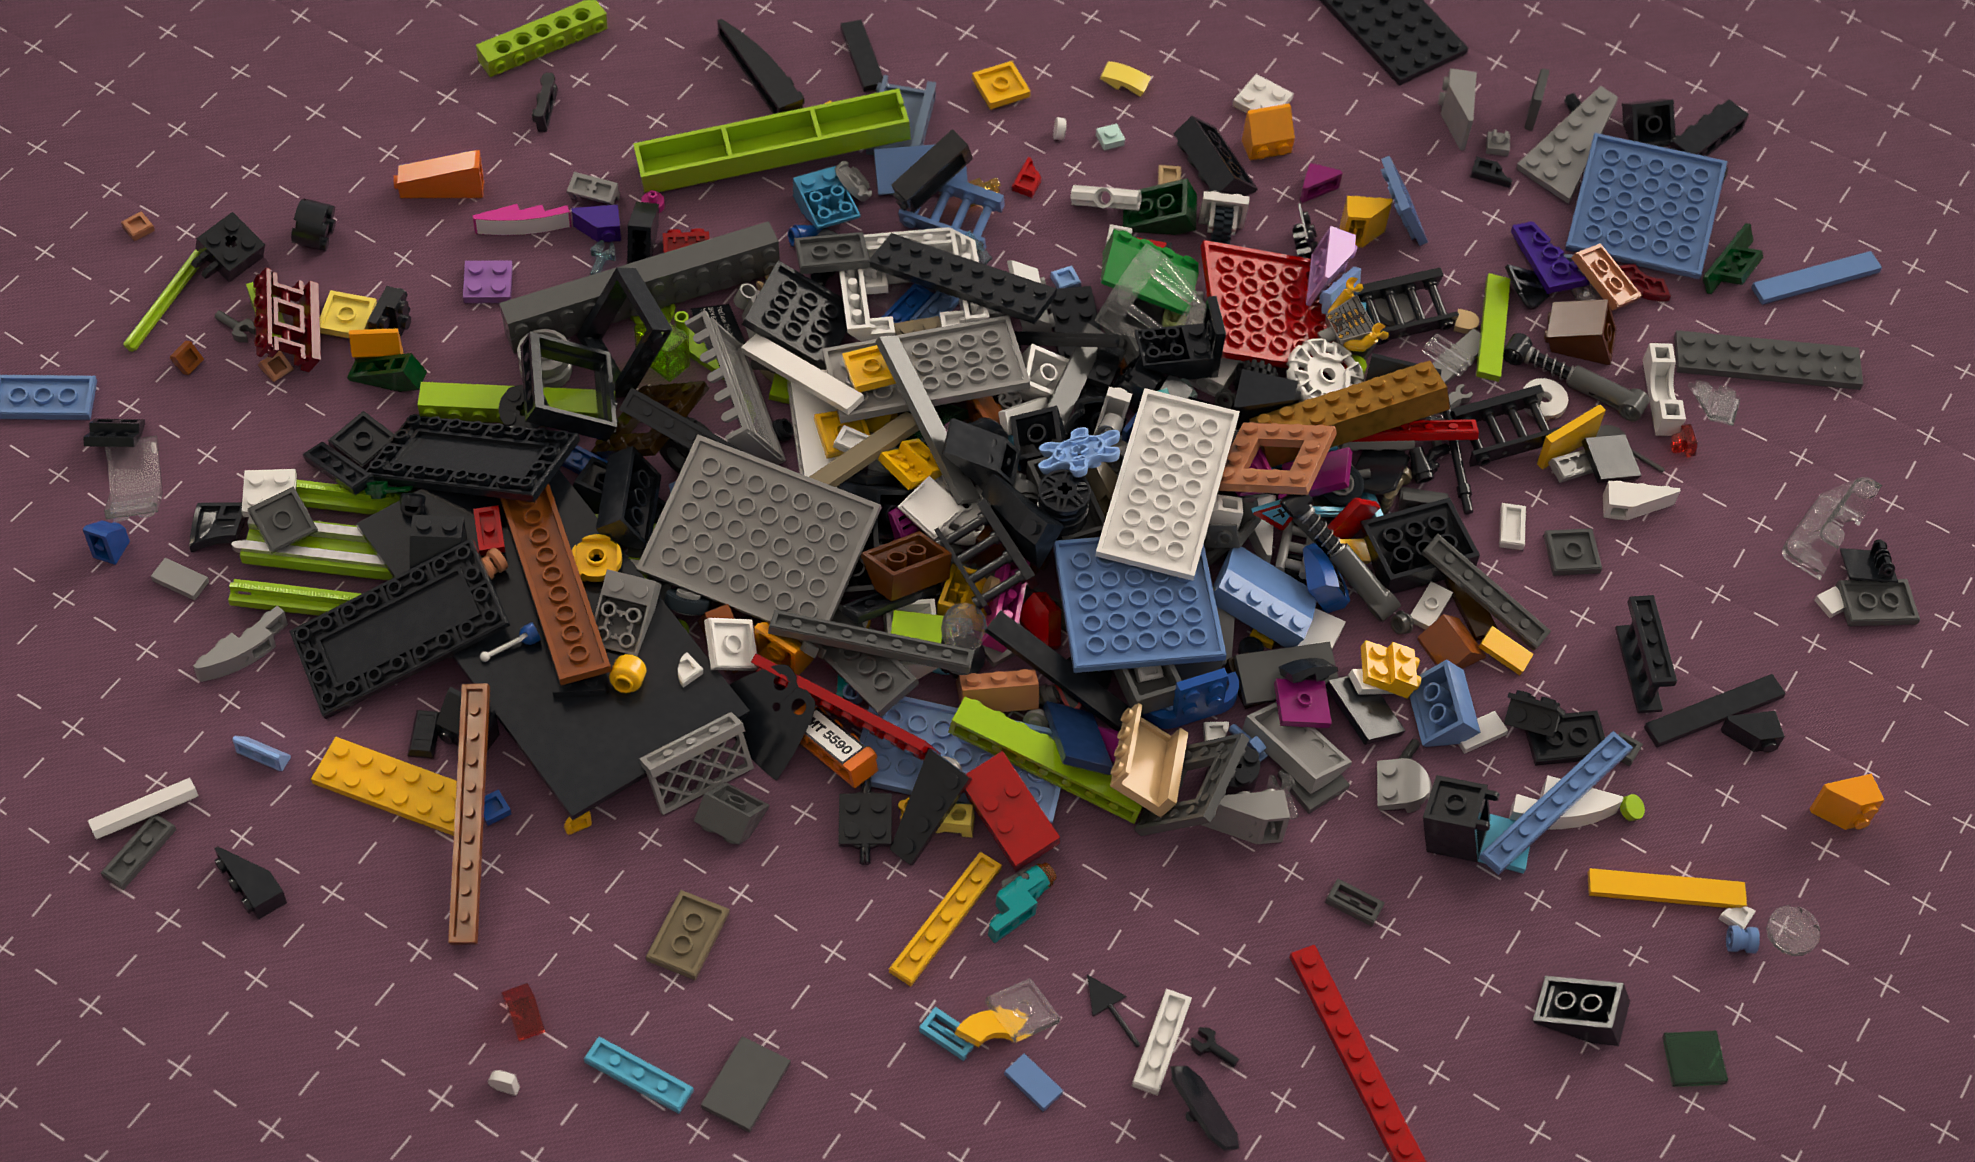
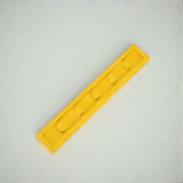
(1666, 888)
(945, 919)

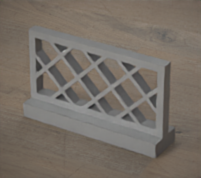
(692, 748)

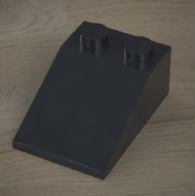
(1583, 1009)

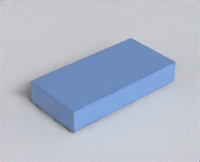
(1033, 1082)

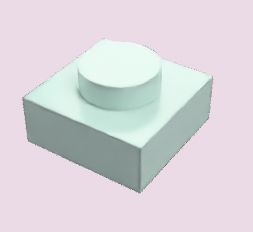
(1110, 137)

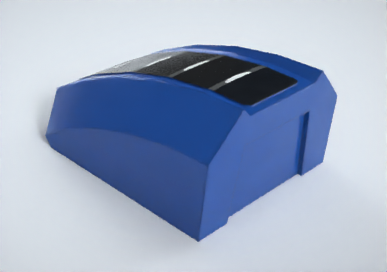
(1324, 580)

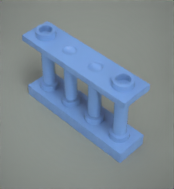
(969, 194)

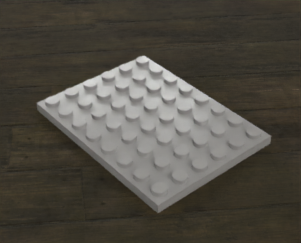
(757, 535)

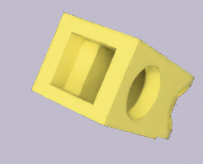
(959, 820)

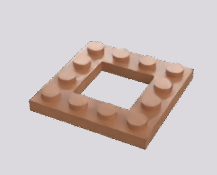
(1314, 445)

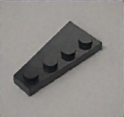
(930, 802)

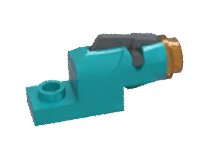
(1018, 898)

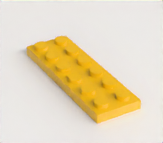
(388, 784)

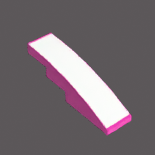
(513, 221)

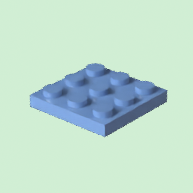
(1403, 201)

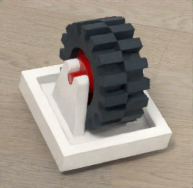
(1223, 214)

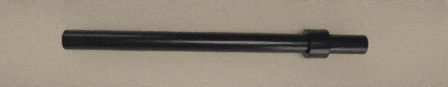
(1463, 489)

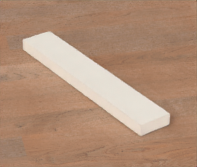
(802, 374)

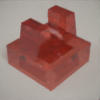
(1685, 441)

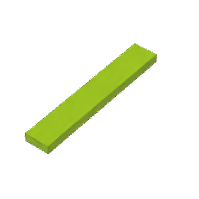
(1493, 327)

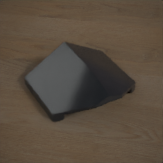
(1527, 286)

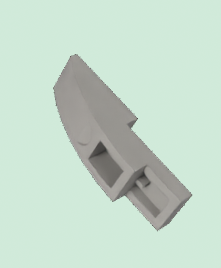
(237, 653)

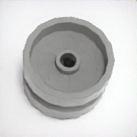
(553, 372)

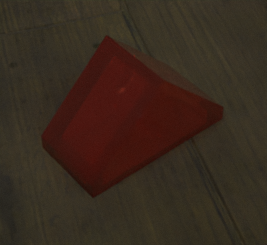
(523, 1011)

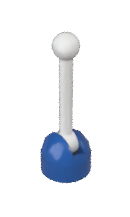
(527, 635)

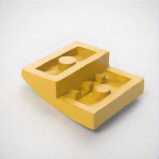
(910, 463)

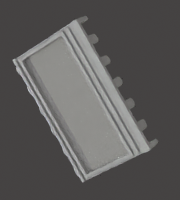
(756, 429)

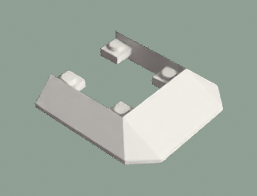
(859, 282)

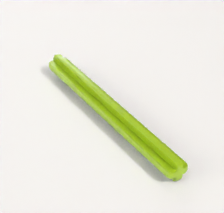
(161, 304)

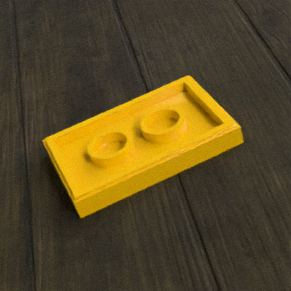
(1571, 435)

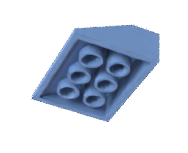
(1264, 597)

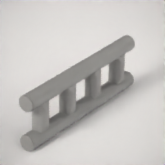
(1286, 546)

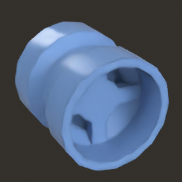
(1741, 939)

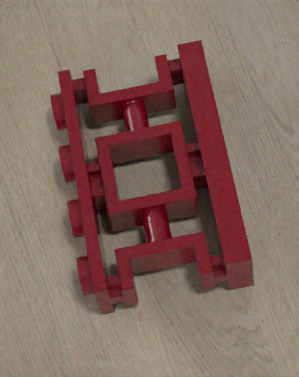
(305, 319)

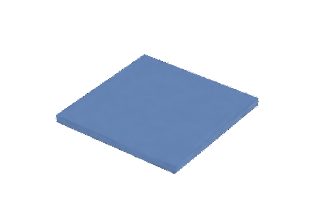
(1647, 205)
(1133, 614)

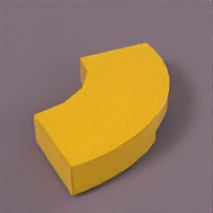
(981, 1028)

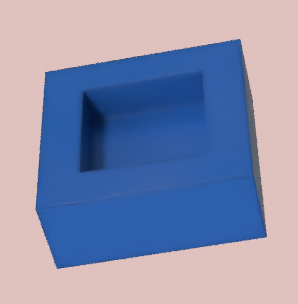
(495, 808)

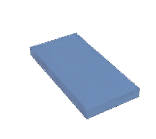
(893, 162)
(47, 397)

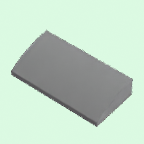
(1298, 750)

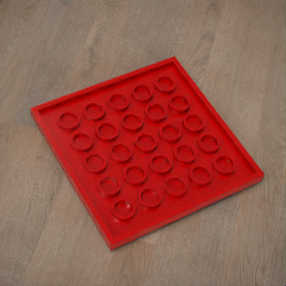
(1261, 302)

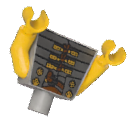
(1349, 322)

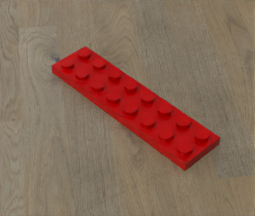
(856, 715)

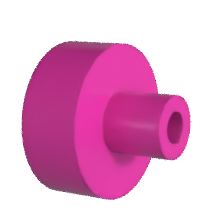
(654, 197)

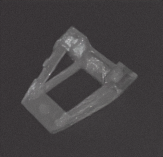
(1132, 282)

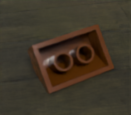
(907, 565)

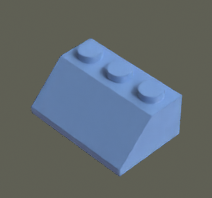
(1444, 706)

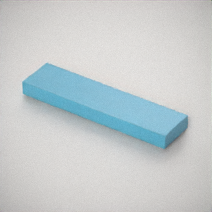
(638, 1075)

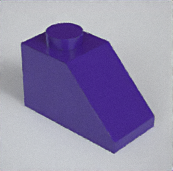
(598, 222)

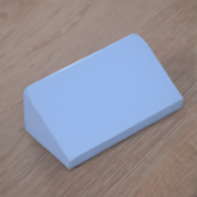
(261, 752)

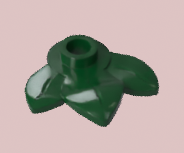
(379, 489)

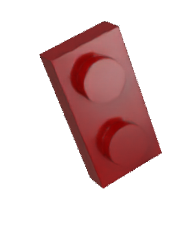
(489, 529)

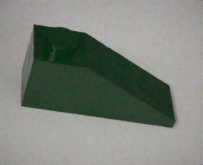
(389, 372)

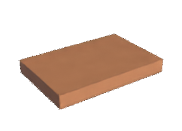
(1606, 276)

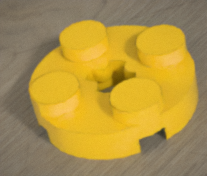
(596, 545)

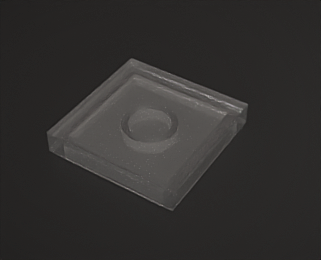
(1022, 1010)

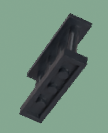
(1408, 285)
(1508, 405)
(1010, 555)
(1646, 654)

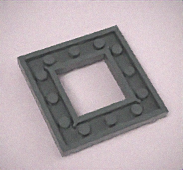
(1223, 757)

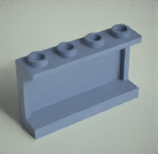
(919, 108)

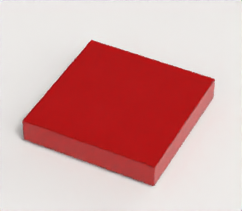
(1348, 521)

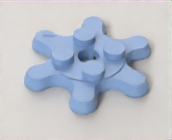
(1092, 450)

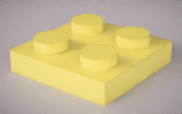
(345, 313)

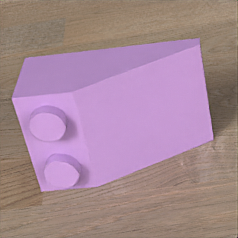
(1329, 260)

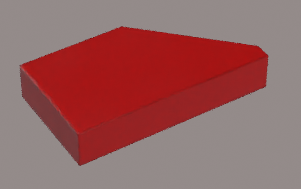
(1027, 179)

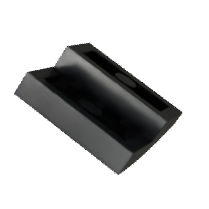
(114, 432)

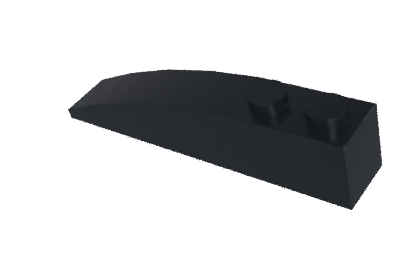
(761, 70)

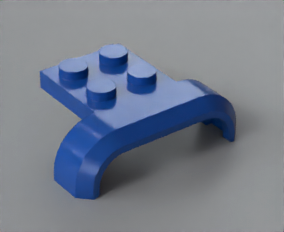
(1198, 699)

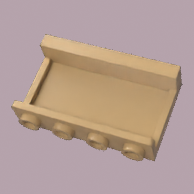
(1148, 762)

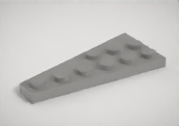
(1564, 152)

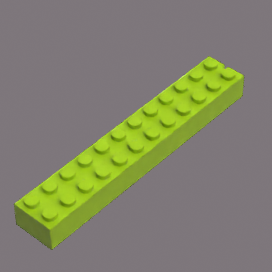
(772, 141)

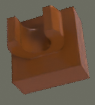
(186, 357)

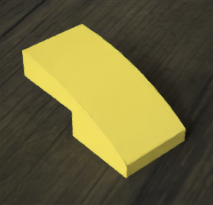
(1122, 75)

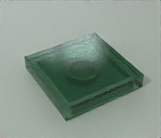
(1695, 1058)

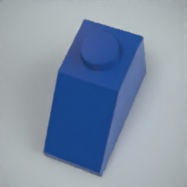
(106, 540)

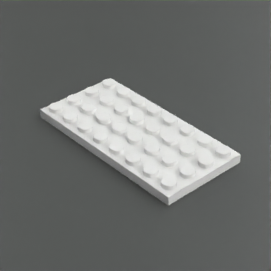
(1168, 484)

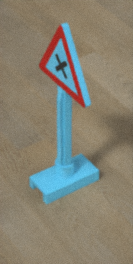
(1277, 516)

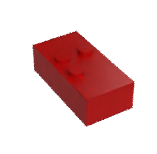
(1010, 812)

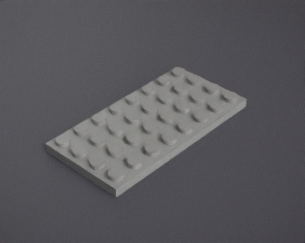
(951, 363)

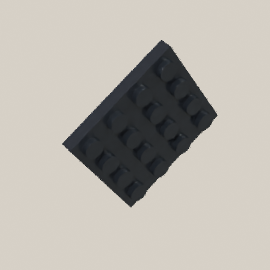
(798, 315)

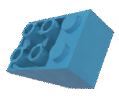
(824, 198)

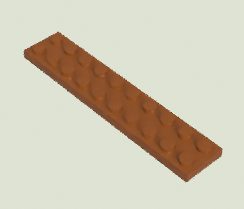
(556, 588)

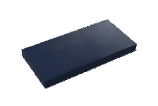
(1077, 738)

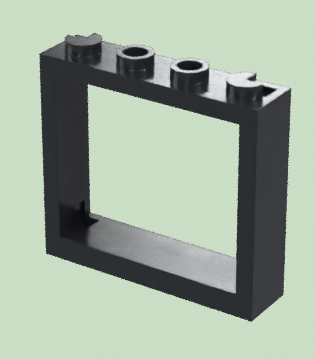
(624, 284)
(575, 354)

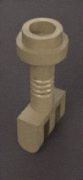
(1388, 498)

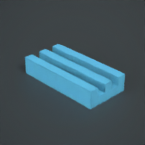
(942, 1041)

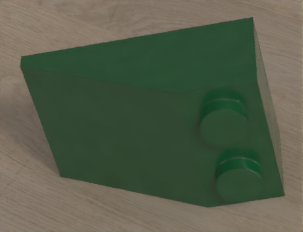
(1164, 209)

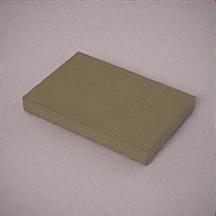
(687, 935)

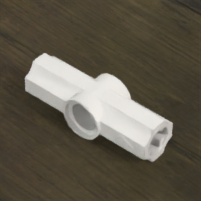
(1119, 199)

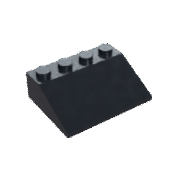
(1401, 536)

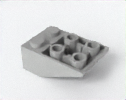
(625, 611)
(1253, 816)

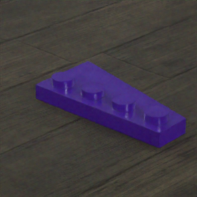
(1546, 260)

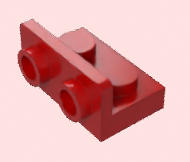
(676, 239)

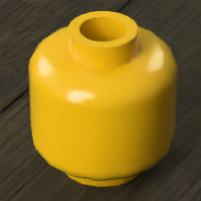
(627, 673)

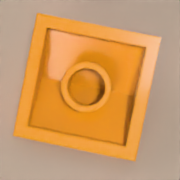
(375, 343)

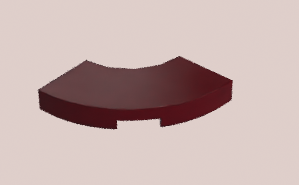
(1649, 287)

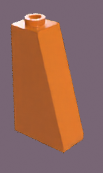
(442, 177)

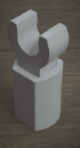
(1457, 397)

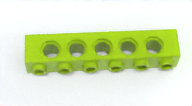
(541, 37)

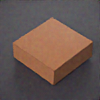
(137, 226)

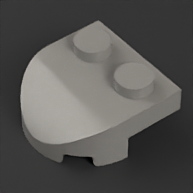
(1402, 785)

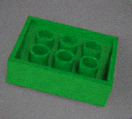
(1121, 251)

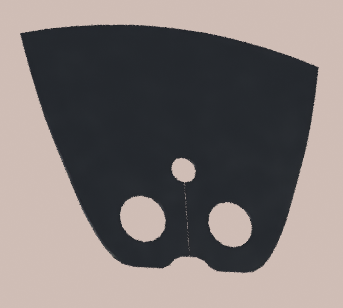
(770, 733)

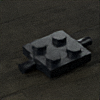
(865, 820)

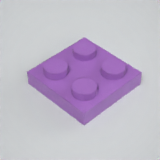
(487, 281)

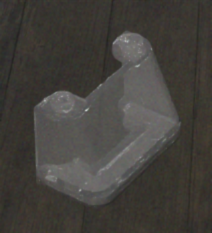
(1816, 536)

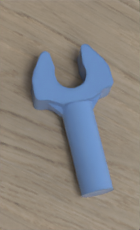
(1254, 743)

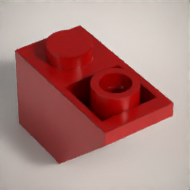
(1042, 618)

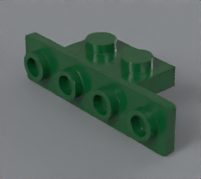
(1735, 262)

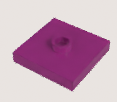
(1302, 703)

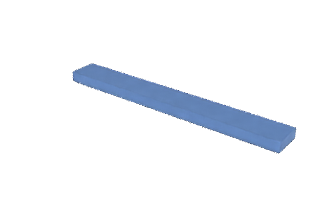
(1555, 803)

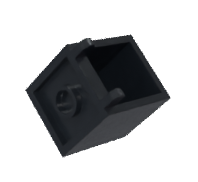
(1457, 818)

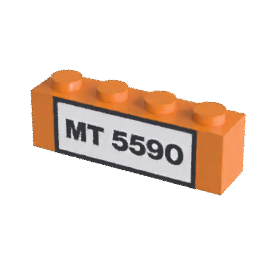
(838, 748)

